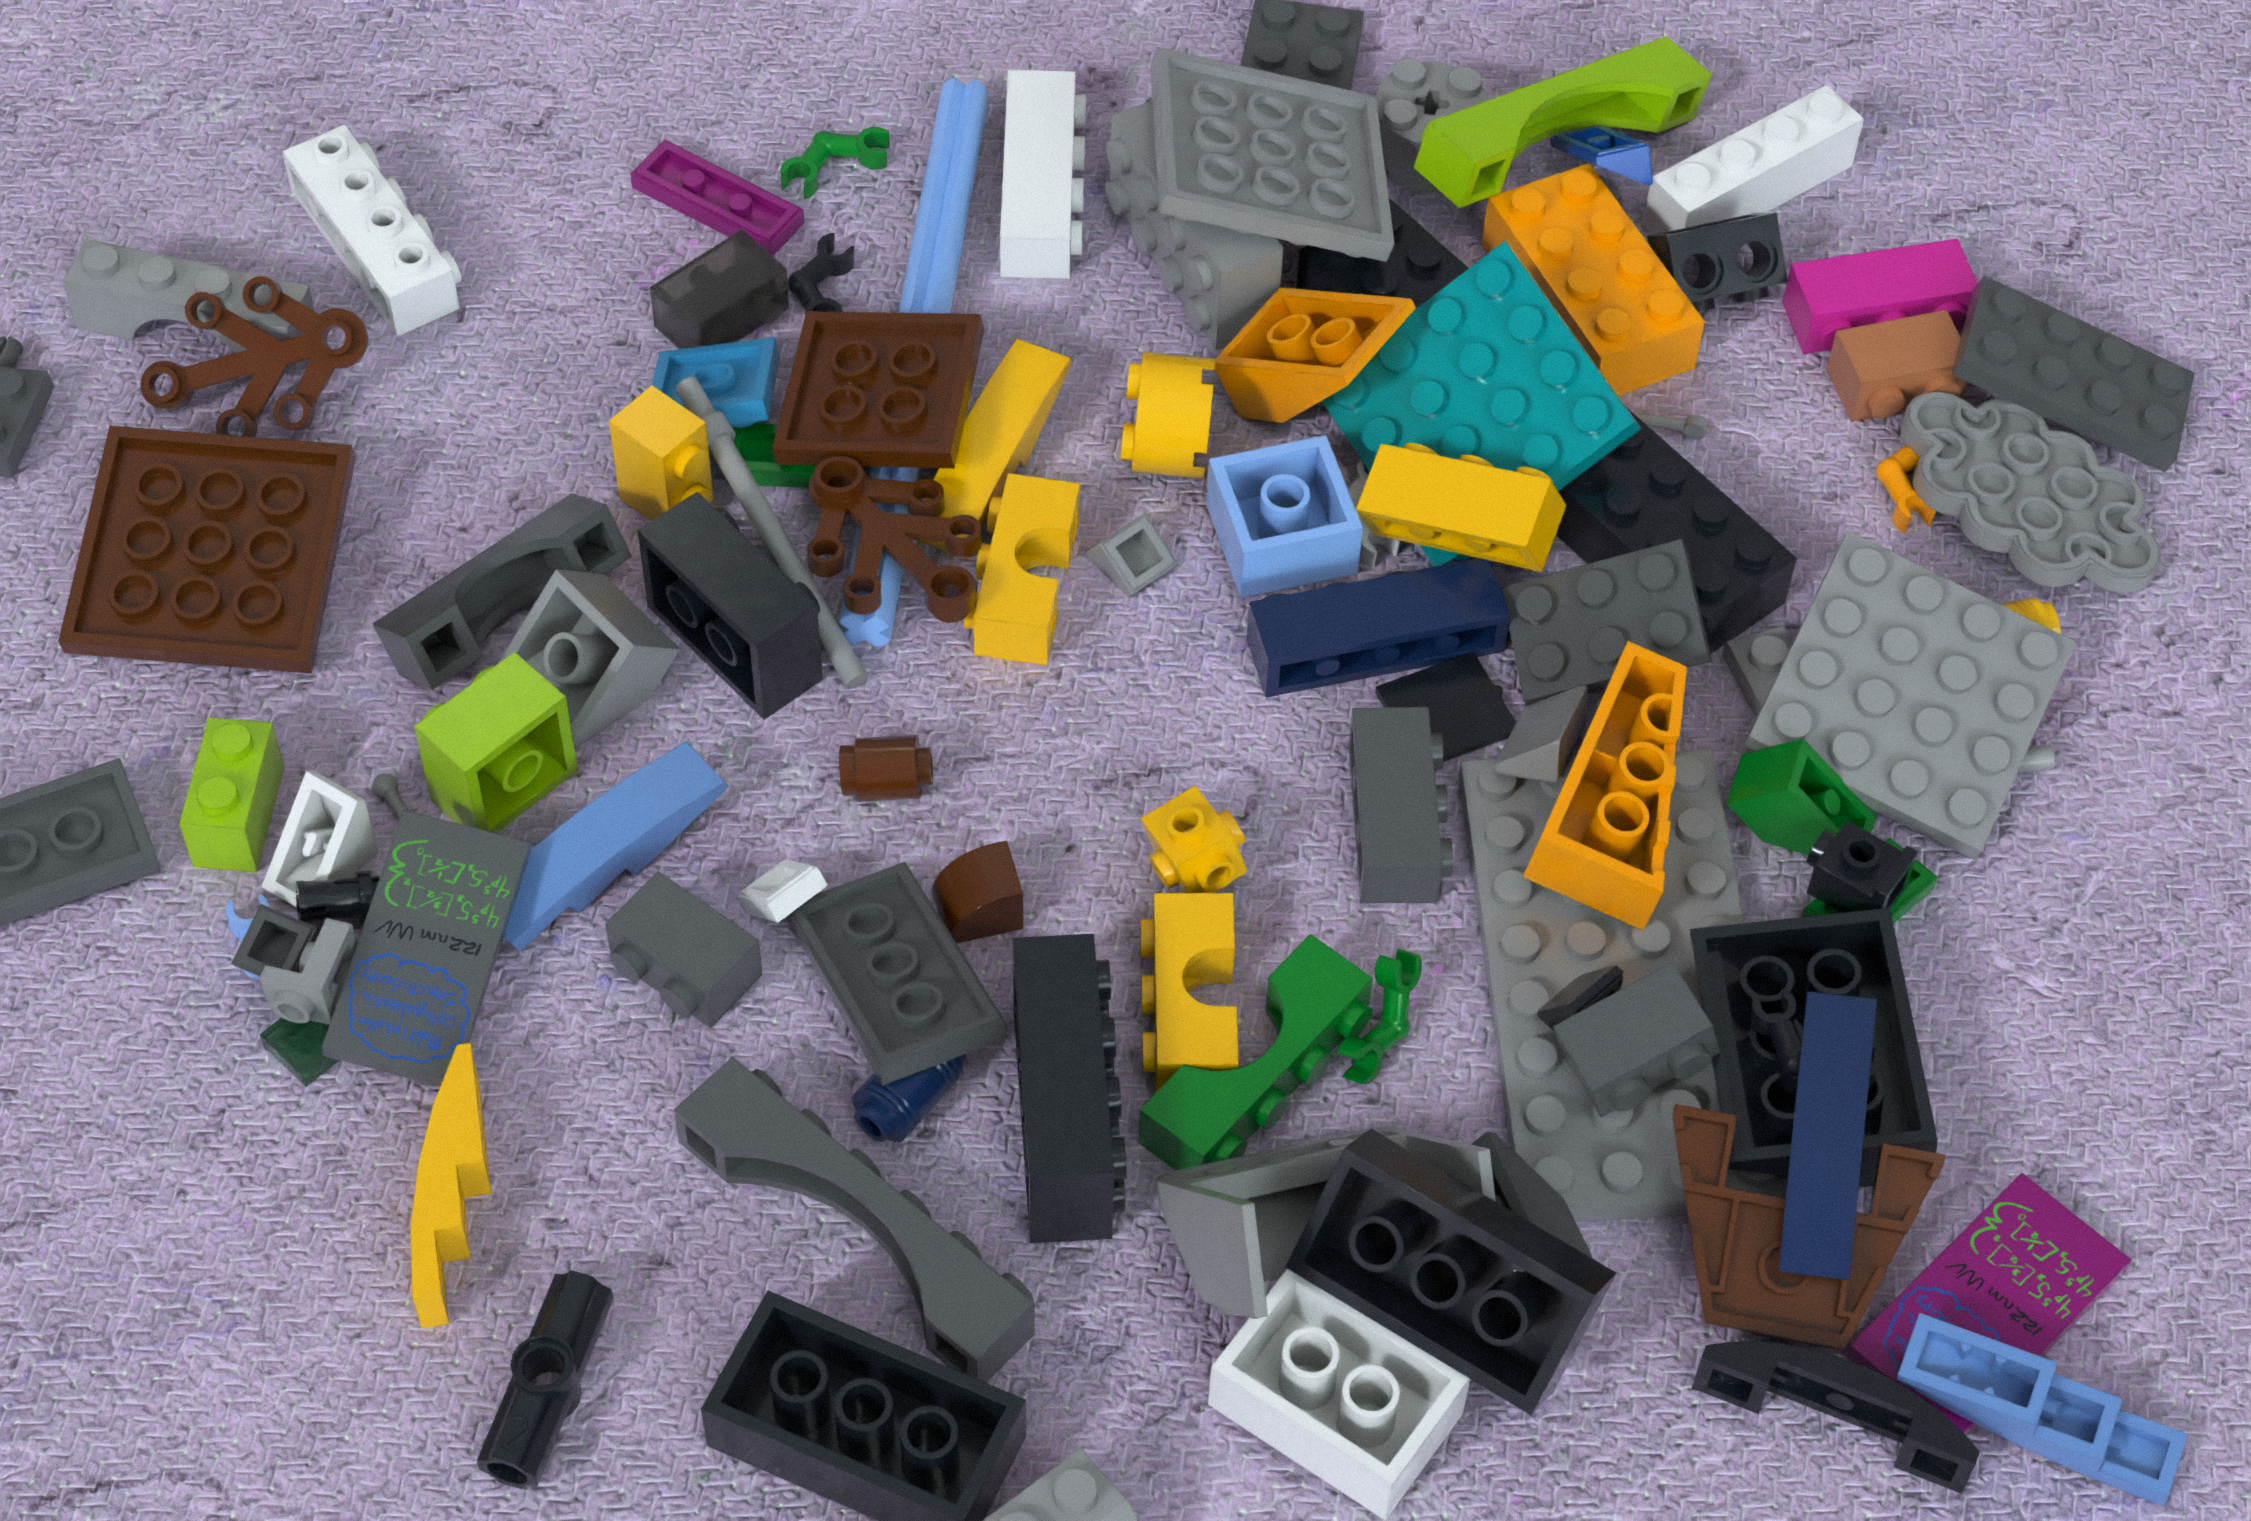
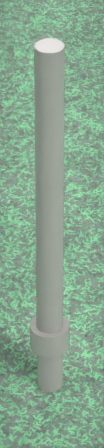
(721, 445)

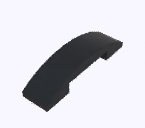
(1848, 1391)

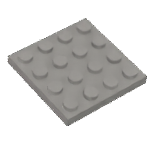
(1270, 155)
(1914, 692)

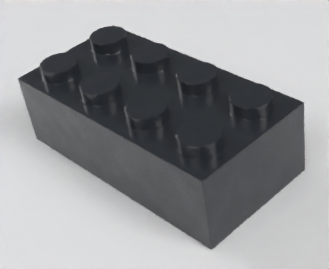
(1067, 1088)
(1450, 1270)
(862, 1418)

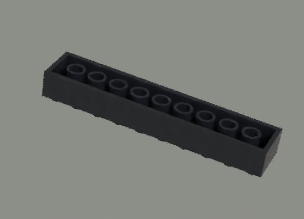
(1628, 498)

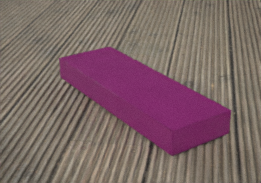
(716, 196)

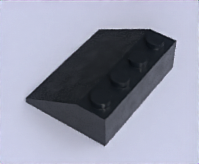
(1818, 954)

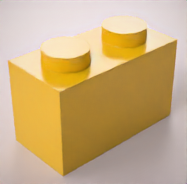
(659, 454)

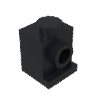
(1858, 870)

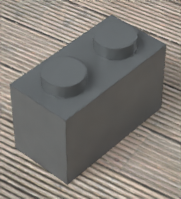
(683, 950)
(1637, 1040)

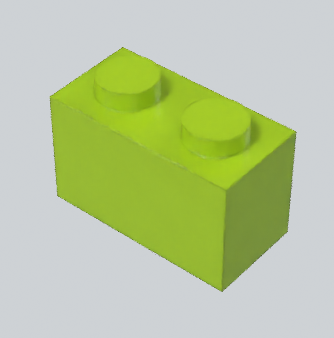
(232, 794)

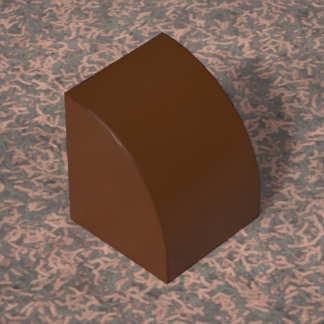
(980, 894)

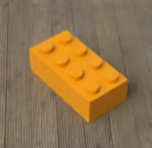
(1599, 276)

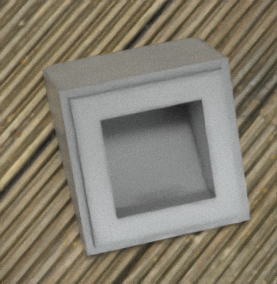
(1132, 555)

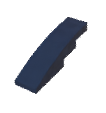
(1827, 1136)

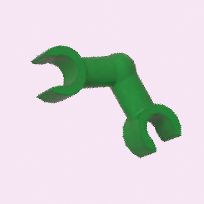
(841, 145)
(1398, 979)

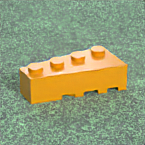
(1614, 807)

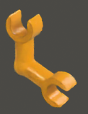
(1893, 475)

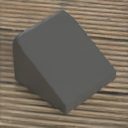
(274, 941)

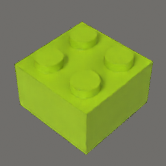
(497, 746)

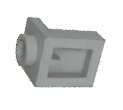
(321, 975)

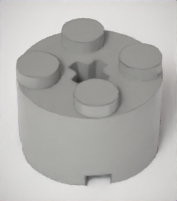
(1412, 98)

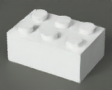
(1337, 1393)

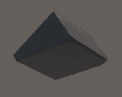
(1581, 994)

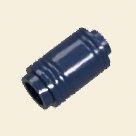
(900, 1106)

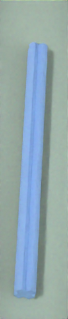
(928, 289)

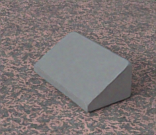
(1545, 737)

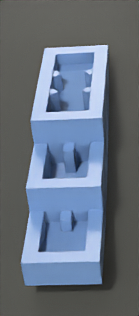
(609, 835)
(2041, 1411)

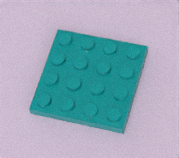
(1487, 377)

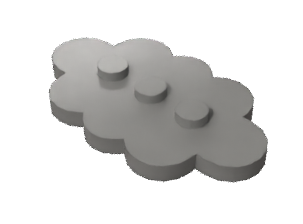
(2030, 492)

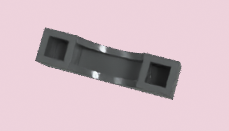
(448, 621)

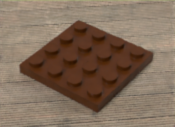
(208, 549)

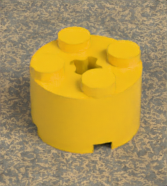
(1170, 414)

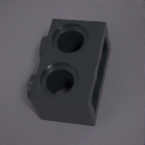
(1716, 251)

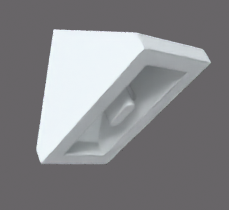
(322, 839)

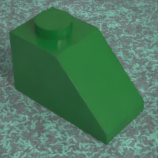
(1793, 796)

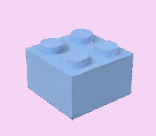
(1283, 516)

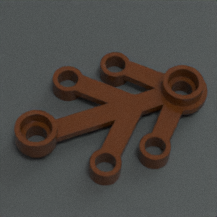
(265, 358)
(844, 488)

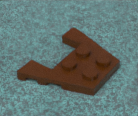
(1740, 1237)

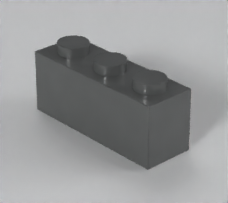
(1398, 805)

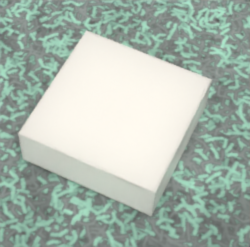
(782, 890)

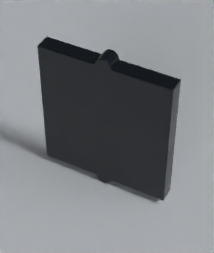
(1460, 703)

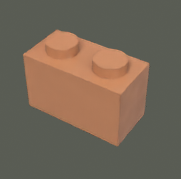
(1892, 362)

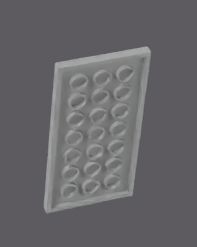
(1545, 940)

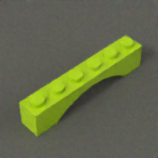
(1636, 89)

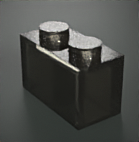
(720, 294)

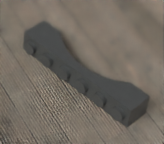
(756, 1137)

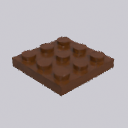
(879, 389)

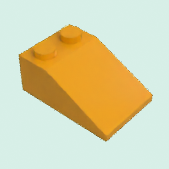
(1305, 349)

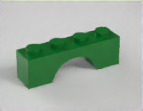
(1209, 1114)

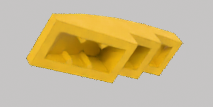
(1001, 430)
(449, 1169)

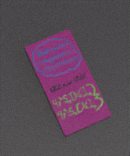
(2009, 1276)

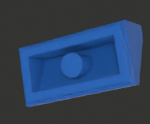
(1608, 150)

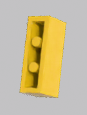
(1462, 505)

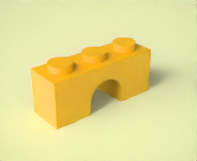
(1031, 528)
(1189, 948)

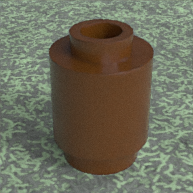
(885, 768)

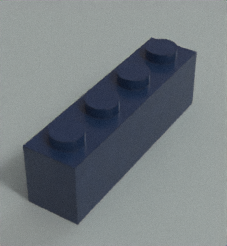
(1376, 626)

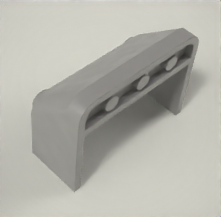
(1247, 1212)

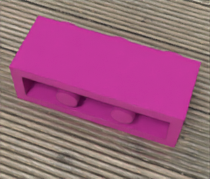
(1875, 289)

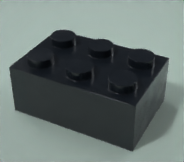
(732, 604)

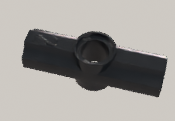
(532, 1413)

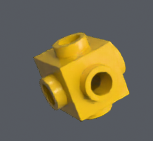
(1202, 856)

